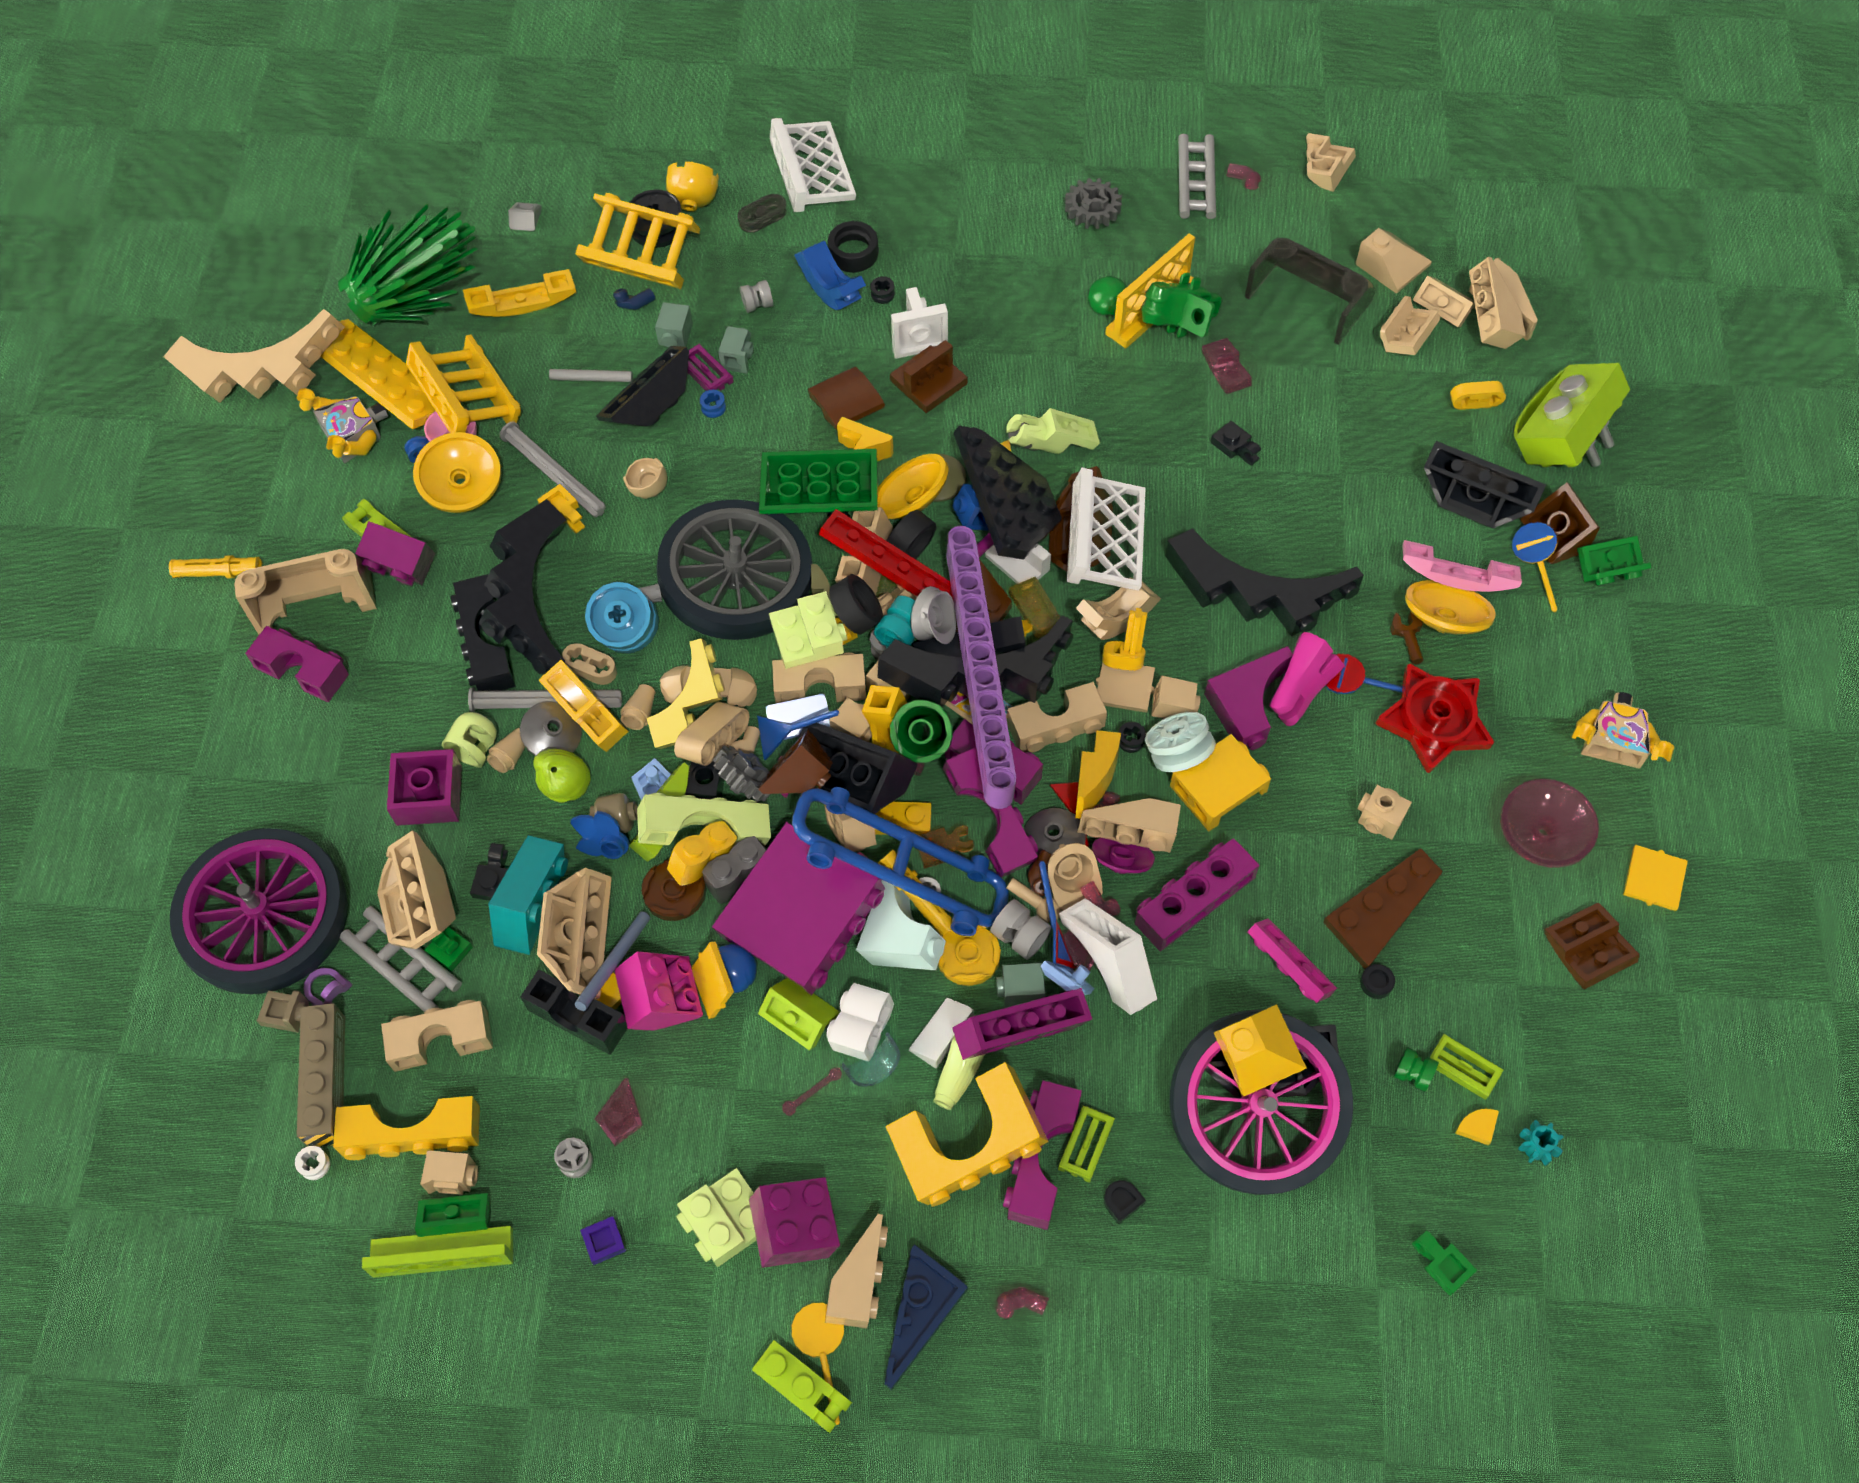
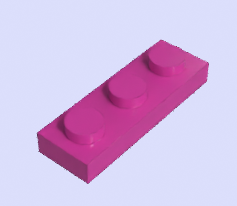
(1291, 961)

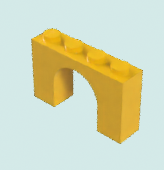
(1013, 1135)

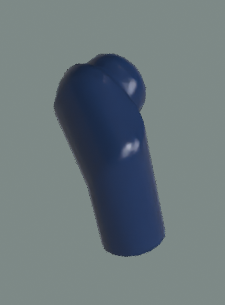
(632, 302)

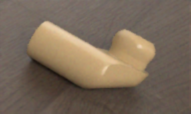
(749, 740)

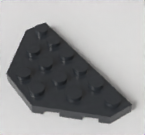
(1010, 494)

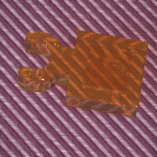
(949, 842)

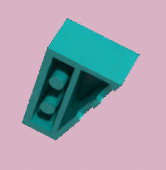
(519, 897)

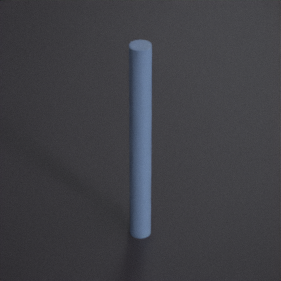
(612, 961)

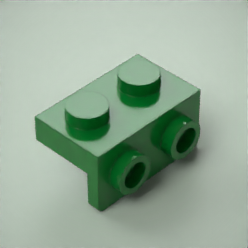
(1612, 559)

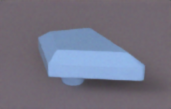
(650, 778)
(1068, 978)

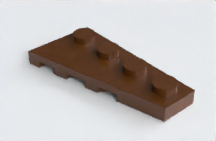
(1379, 910)

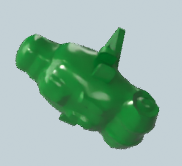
(1181, 306)

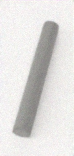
(590, 375)

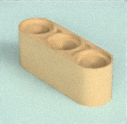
(710, 732)

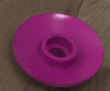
(1123, 857)

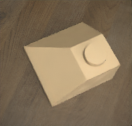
(1390, 260)

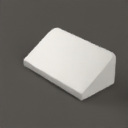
(937, 1036)

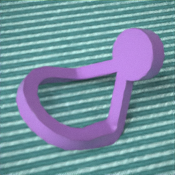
(335, 987)

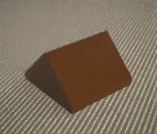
(1568, 519)

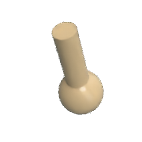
(1033, 899)

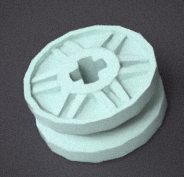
(1180, 742)

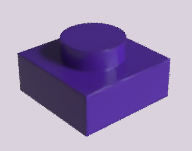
(603, 1240)

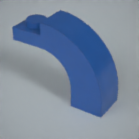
(827, 278)

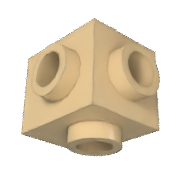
(1383, 811)

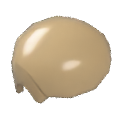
(646, 478)

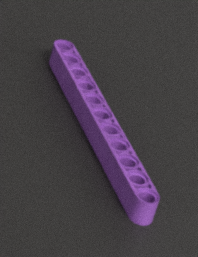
(980, 669)

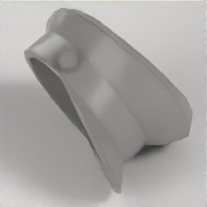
(933, 616)

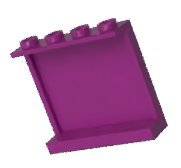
(799, 913)

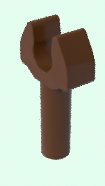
(1409, 636)

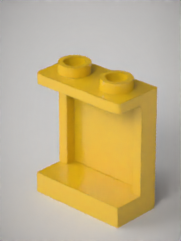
(1220, 782)

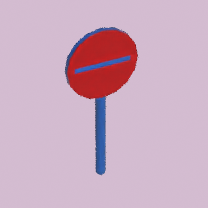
(1353, 677)

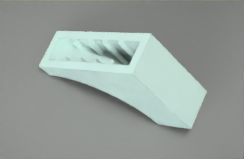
(895, 938)

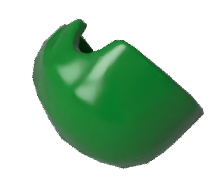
(1103, 294)

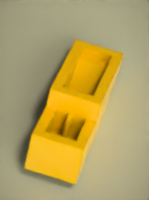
(583, 706)
(1097, 770)

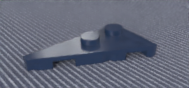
(926, 1302)

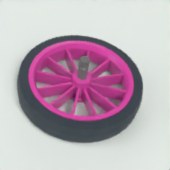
(1262, 1104)

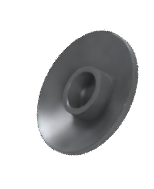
(538, 737)
(1052, 819)

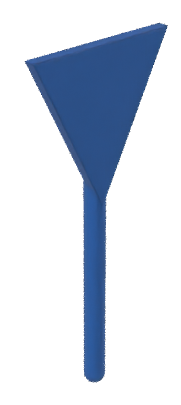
(774, 732)

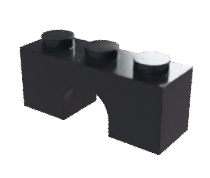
(554, 1003)

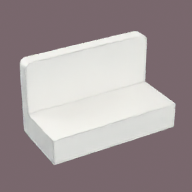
(1020, 570)

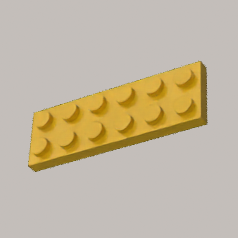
(379, 374)

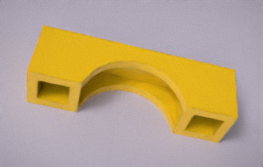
(450, 1125)

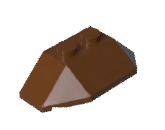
(1060, 535)

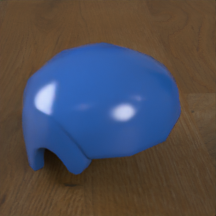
(740, 966)

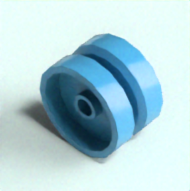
(635, 628)

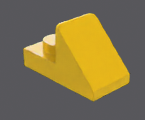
(863, 437)

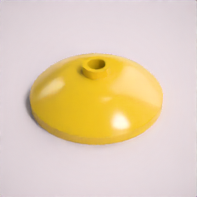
(452, 458)
(912, 485)
(1449, 608)

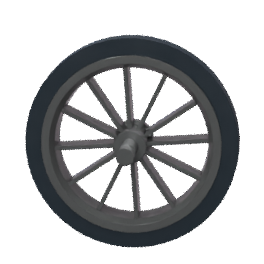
(732, 568)

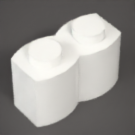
(860, 1021)

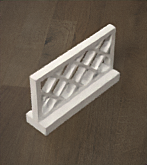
(792, 165)
(1083, 522)

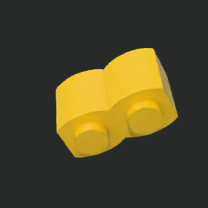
(696, 851)

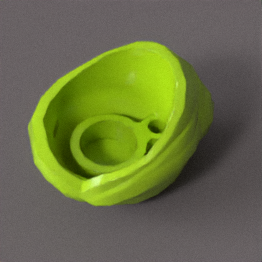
(568, 779)

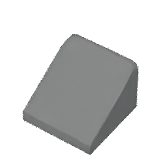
(524, 216)

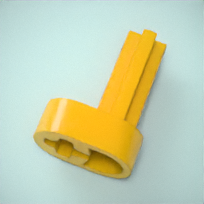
(1130, 653)

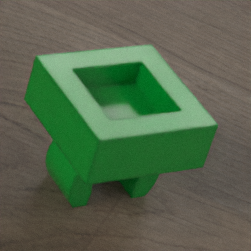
(448, 948)

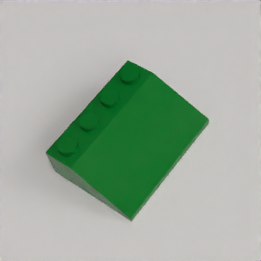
(818, 481)

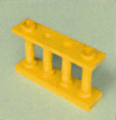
(643, 266)
(446, 400)

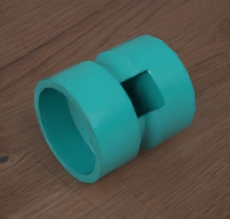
(896, 623)

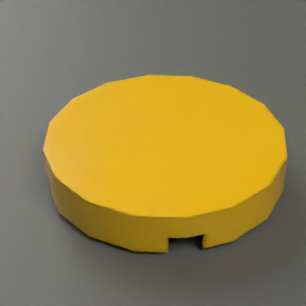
(970, 958)

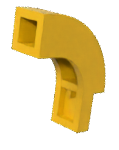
(879, 710)

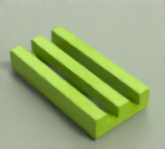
(1460, 1077)
(1076, 1169)

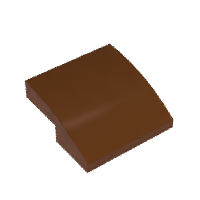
(846, 396)
(1591, 945)

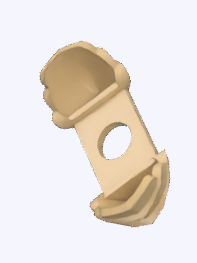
(738, 685)

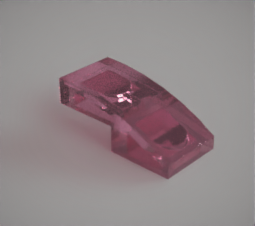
(1225, 365)

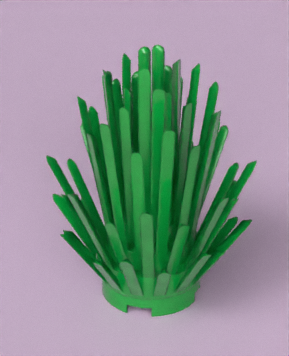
(390, 279)

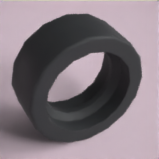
(854, 231)
(913, 533)
(855, 604)

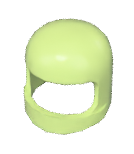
(464, 734)

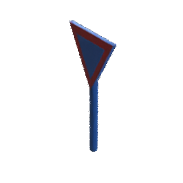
(1060, 951)

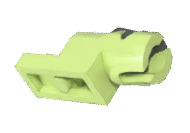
(1052, 431)

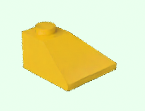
(1259, 1050)

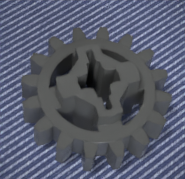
(1093, 203)
(741, 772)

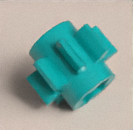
(1549, 1146)

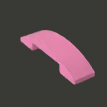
(1456, 575)

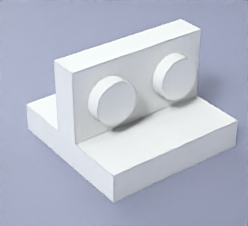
(918, 326)

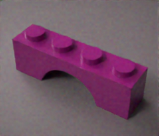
(1011, 846)
(1033, 1195)

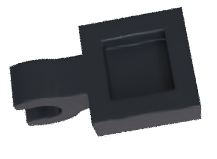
(1235, 441)
(490, 876)

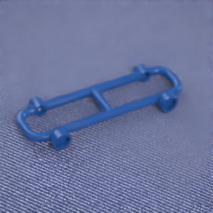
(823, 852)

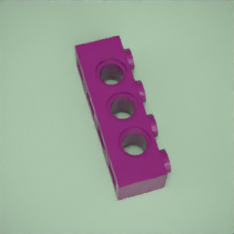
(1165, 928)
(1021, 1023)

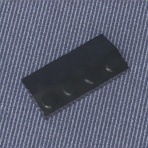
(862, 768)

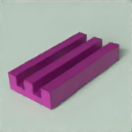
(716, 383)

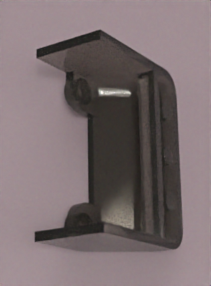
(1318, 271)

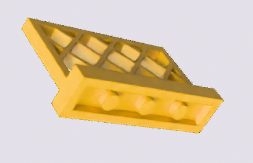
(1128, 315)

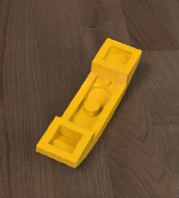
(520, 299)

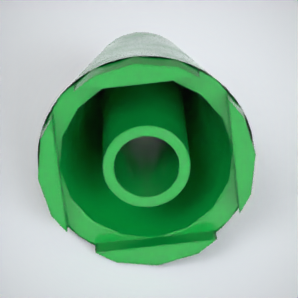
(921, 731)

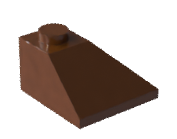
(799, 768)

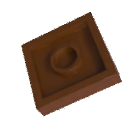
(930, 376)

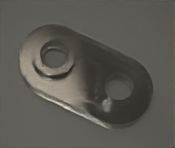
(762, 212)

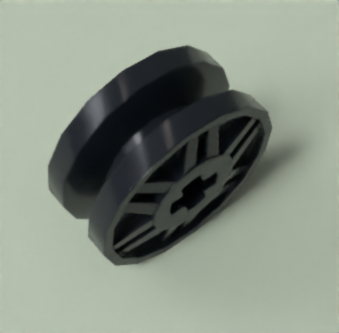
(660, 201)

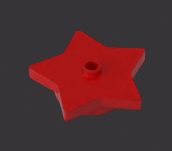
(1437, 716)

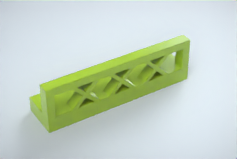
(439, 1252)

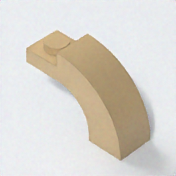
(1111, 615)

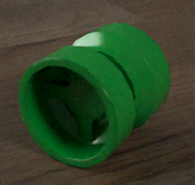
(1413, 1068)

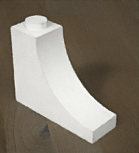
(1116, 953)

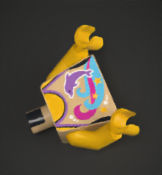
(1621, 734)

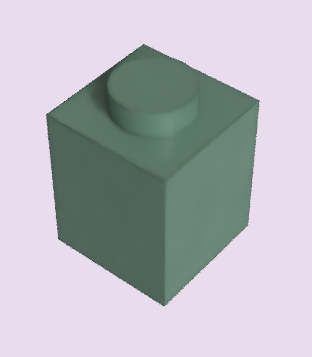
(673, 325)
(1020, 983)

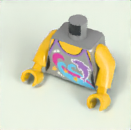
(345, 423)

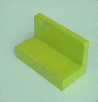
(797, 1012)

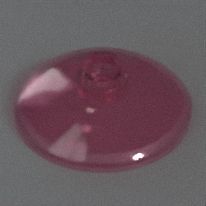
(1557, 810)

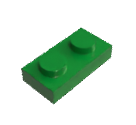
(452, 1215)

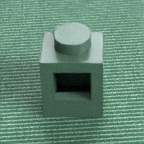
(736, 349)

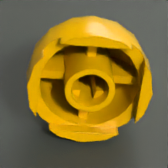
(692, 184)

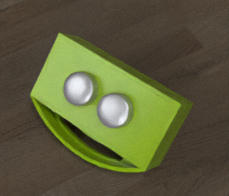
(1570, 414)

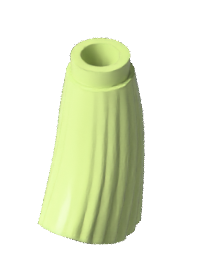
(955, 1077)

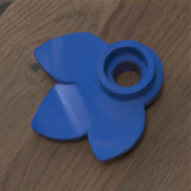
(600, 835)

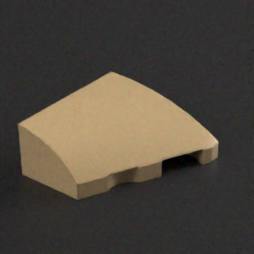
(1326, 161)

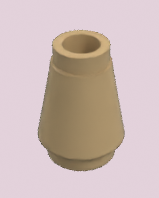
(638, 708)
(506, 752)

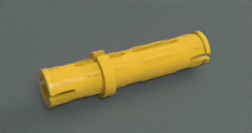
(227, 566)
(934, 914)

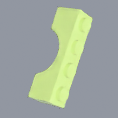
(664, 816)

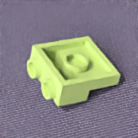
(808, 631)
(719, 1218)

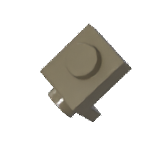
(282, 1010)

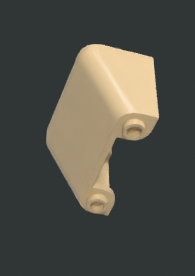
(269, 588)

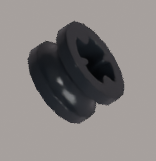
(882, 296)
(1134, 745)

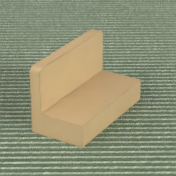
(1447, 301)

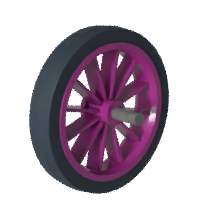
(258, 911)

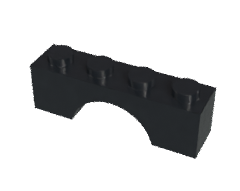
(488, 663)

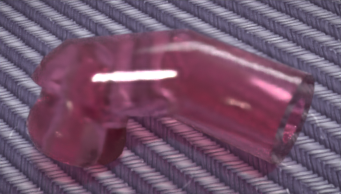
(1019, 1298)

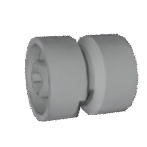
(1021, 929)

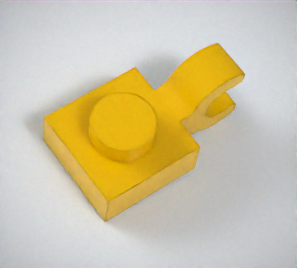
(566, 505)

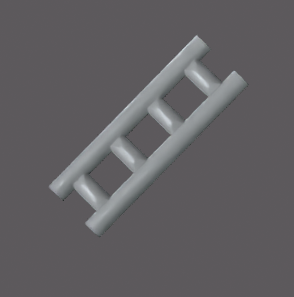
(1207, 185)
(400, 980)

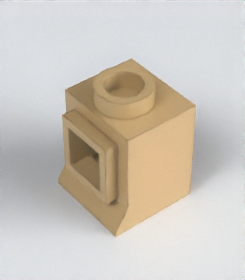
(448, 1173)

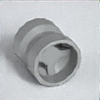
(750, 297)

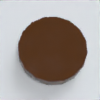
(669, 899)

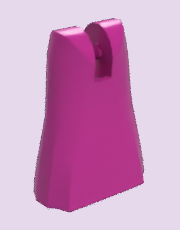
(1307, 674)

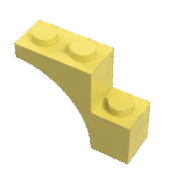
(701, 689)

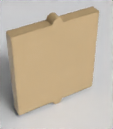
(1126, 688)

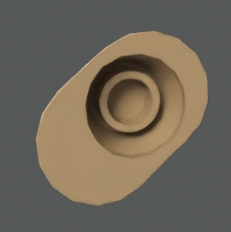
(1069, 870)

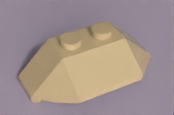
(413, 894)
(575, 928)

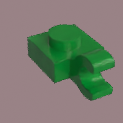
(1447, 1265)

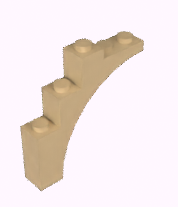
(257, 370)

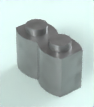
(728, 872)

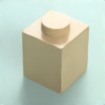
(1174, 697)

